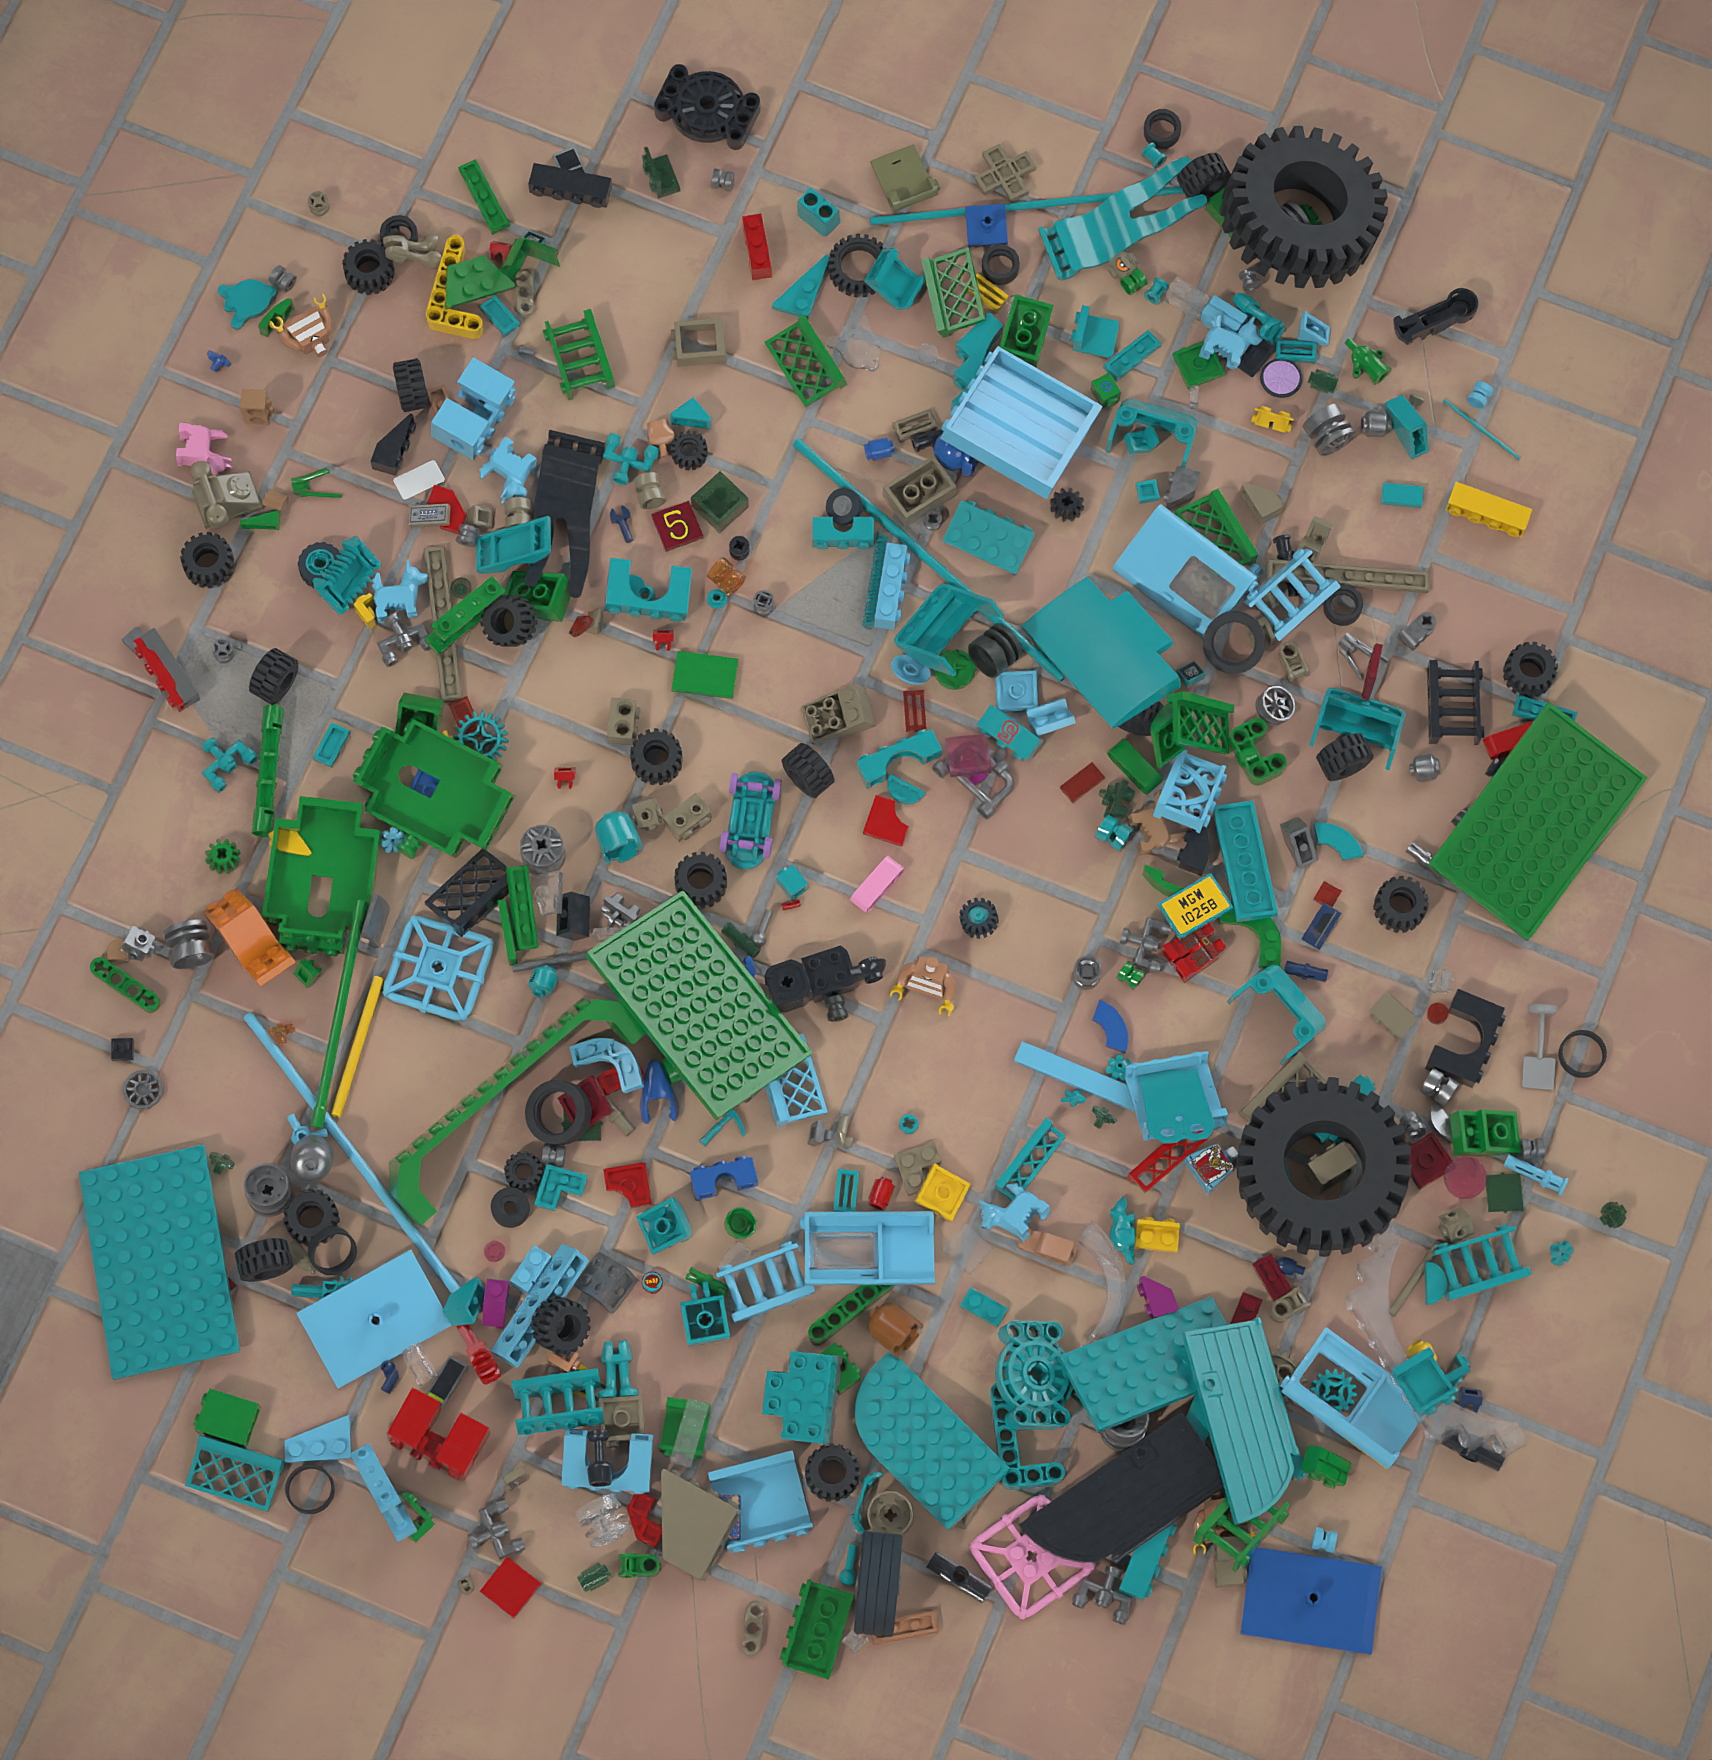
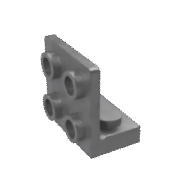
(606, 1281)

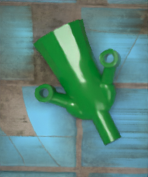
(1369, 362)

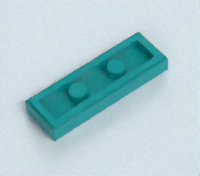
(1132, 355)
(1530, 708)

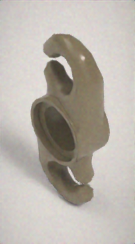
(528, 284)
(749, 1618)

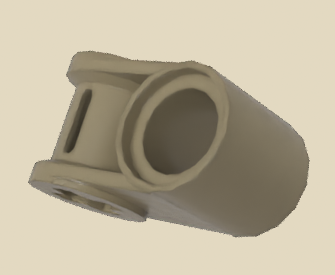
(1294, 665)
(1292, 1302)

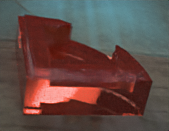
(580, 625)

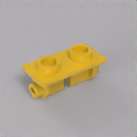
(1280, 420)

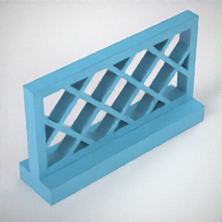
(777, 1098)

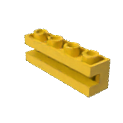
(1488, 510)

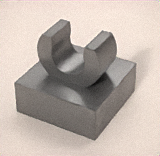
(819, 1134)

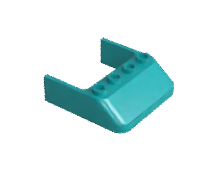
(938, 622)
(1351, 714)

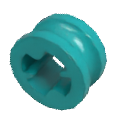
(906, 1130)

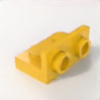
(1157, 1235)

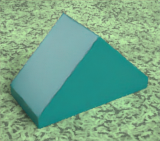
(691, 415)

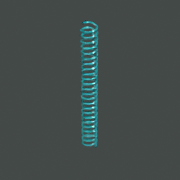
(876, 580)

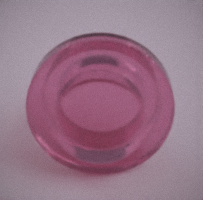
(494, 1251)

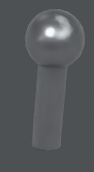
(758, 937)

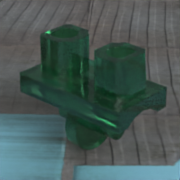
(1112, 799)

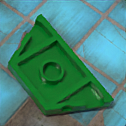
(474, 281)

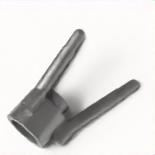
(1352, 644)

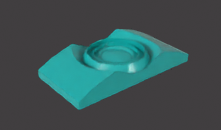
(513, 546)

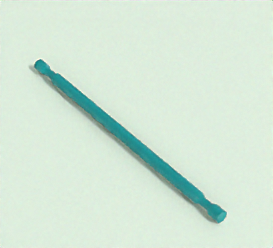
(1481, 429)

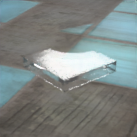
(548, 891)

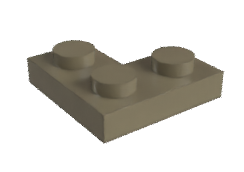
(911, 1164)

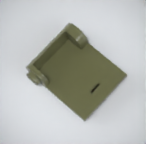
(904, 178)

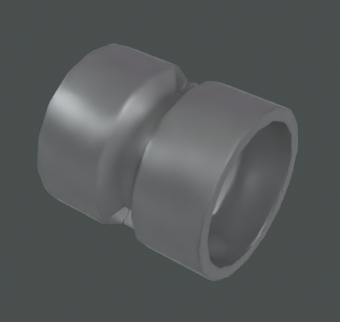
(1086, 972)
(1439, 1087)

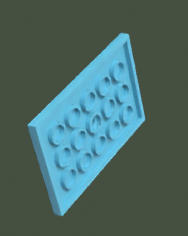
(343, 1325)

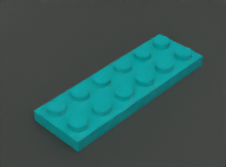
(1245, 861)

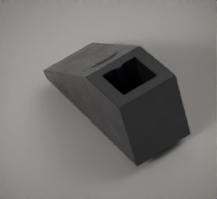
(390, 449)
(1196, 851)

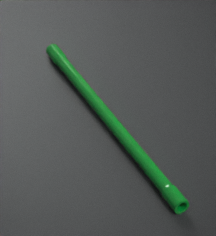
(357, 920)

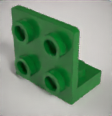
(422, 1525)

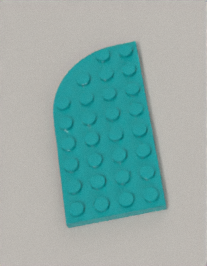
(924, 1442)

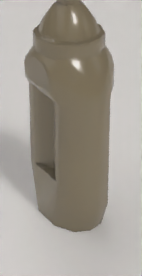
(300, 1257)

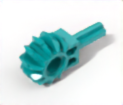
(318, 1292)

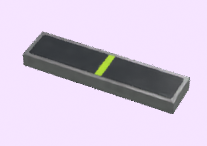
(447, 1380)

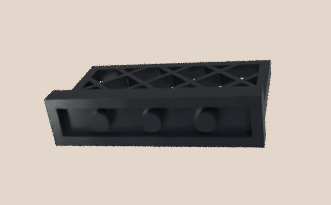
(482, 905)

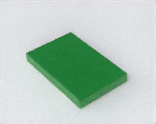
(704, 675)

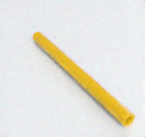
(357, 1047)

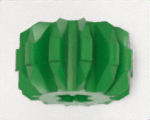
(219, 849)

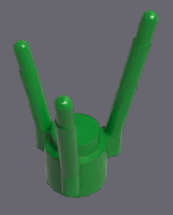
(302, 484)

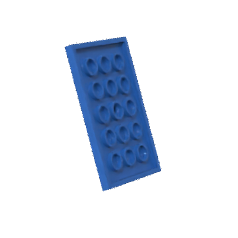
(1280, 1605)

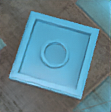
(1016, 691)

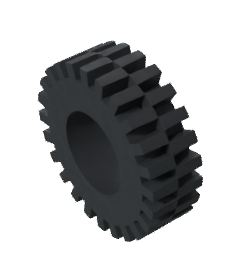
(1315, 168)
(1342, 1113)

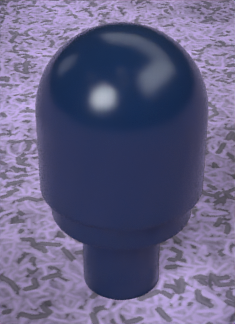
(1289, 1266)

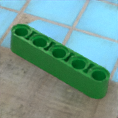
(846, 1316)

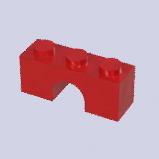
(757, 246)

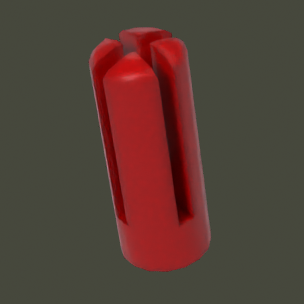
(792, 904)

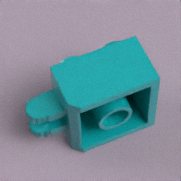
(694, 1310)

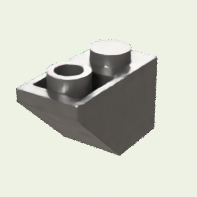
(1183, 487)

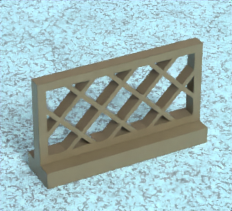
(1278, 1081)

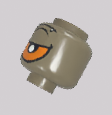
(1122, 264)

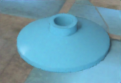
(910, 670)

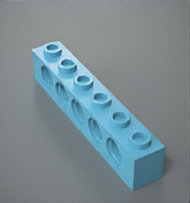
(554, 1281)

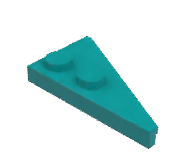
(801, 296)

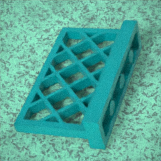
(240, 1454)

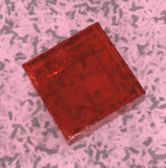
(1327, 894)

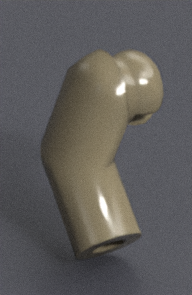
(844, 1140)

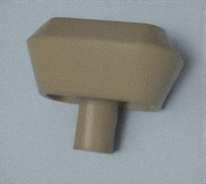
(1416, 400)
(466, 1586)

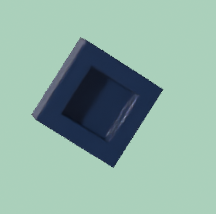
(1470, 1396)

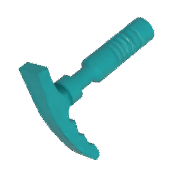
(718, 1126)

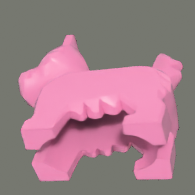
(198, 447)

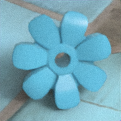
(391, 839)

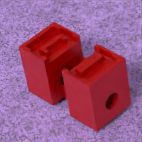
(413, 1432)

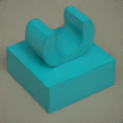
(1147, 491)

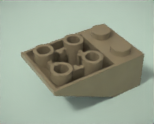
(839, 714)

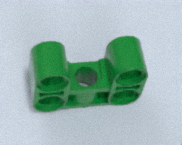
(1248, 756)

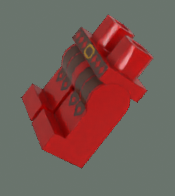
(1193, 952)

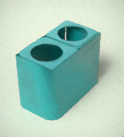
(821, 225)

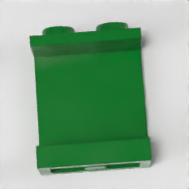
(673, 1417)

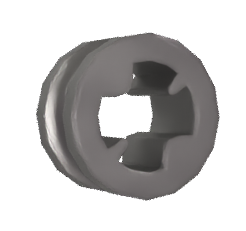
(932, 513)

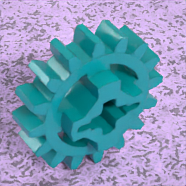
(1327, 1385)

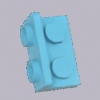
(1049, 717)

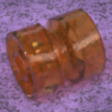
(724, 574)

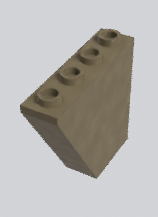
(694, 1524)

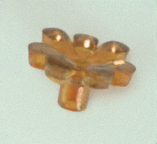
(281, 1031)

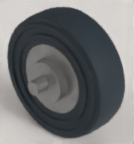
(844, 505)

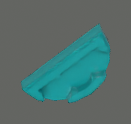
(903, 791)
(1435, 1283)

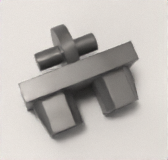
(617, 913)

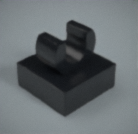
(122, 1049)

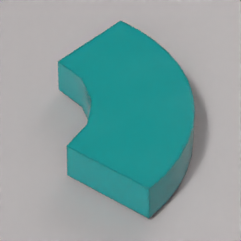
(1339, 840)

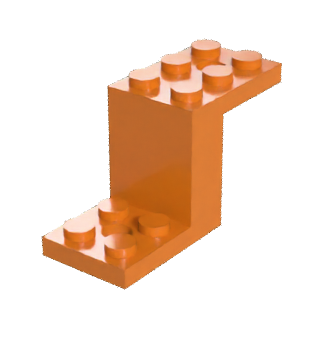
(248, 937)

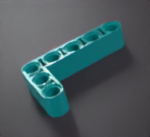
(1011, 1447)

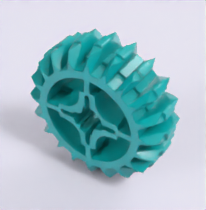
(489, 739)

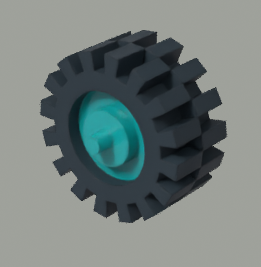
(979, 918)

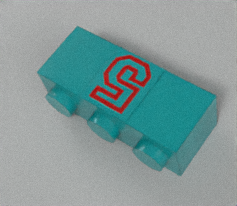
(1009, 733)

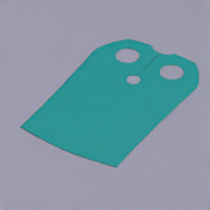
(1173, 1095)

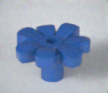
(217, 360)

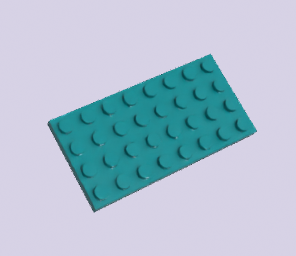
(1138, 1366)

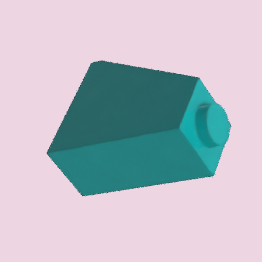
(1408, 426)

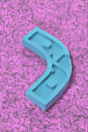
(611, 1051)

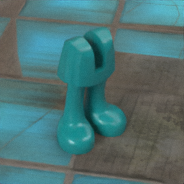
(1272, 327)
(611, 1361)

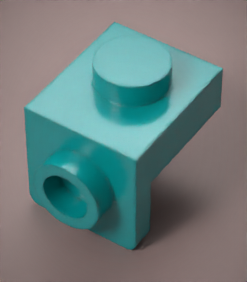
(1142, 441)
(1455, 1377)

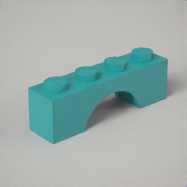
(921, 747)

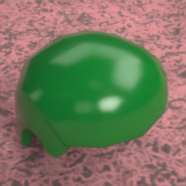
(740, 1223)

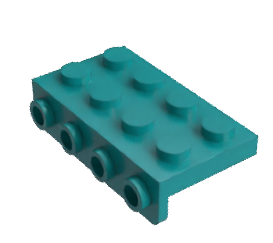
(989, 536)

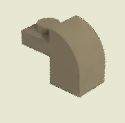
(1316, 538)

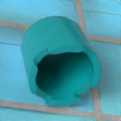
(617, 837)

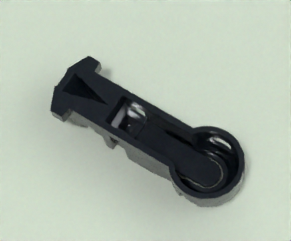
(1438, 316)

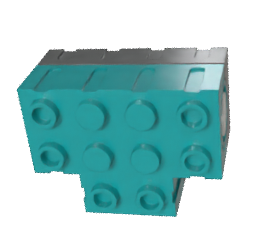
(805, 1396)

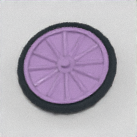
(1281, 378)

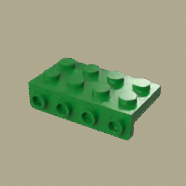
(816, 1629)

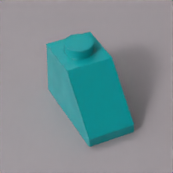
(465, 1303)

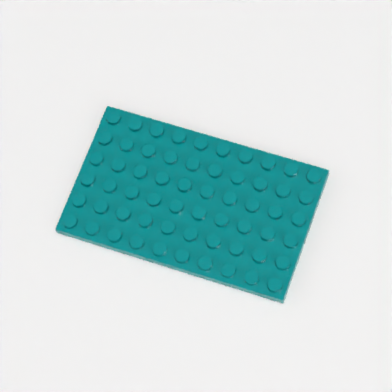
(159, 1262)

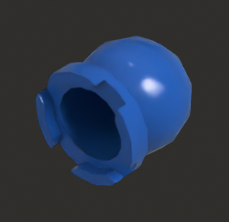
(953, 458)

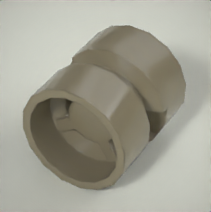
(648, 490)
(517, 511)

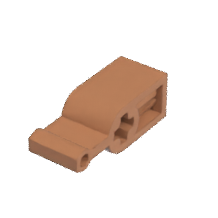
(1049, 1247)

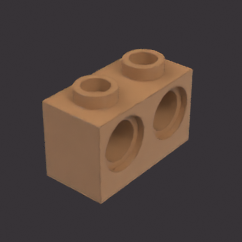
(256, 407)

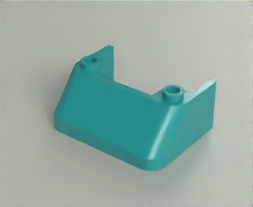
(1133, 410)
(1309, 1019)

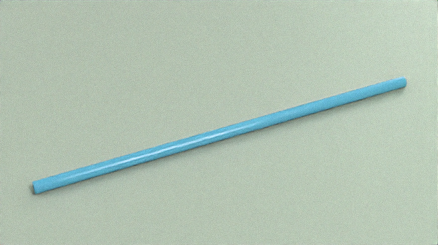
(353, 1155)

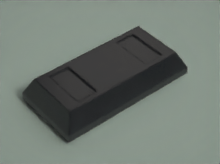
(1256, 358)

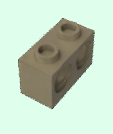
(618, 721)

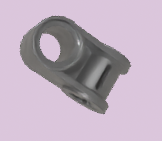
(1416, 632)

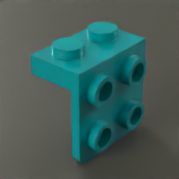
(1094, 334)

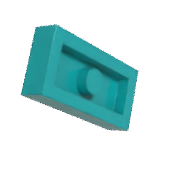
(983, 1307)

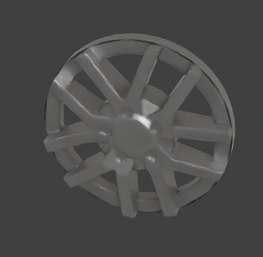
(142, 1089)

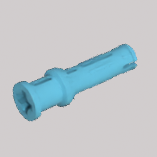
(1545, 1178)

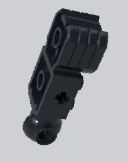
(819, 977)

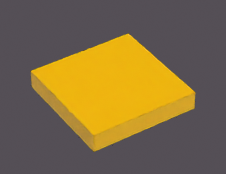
(942, 1192)

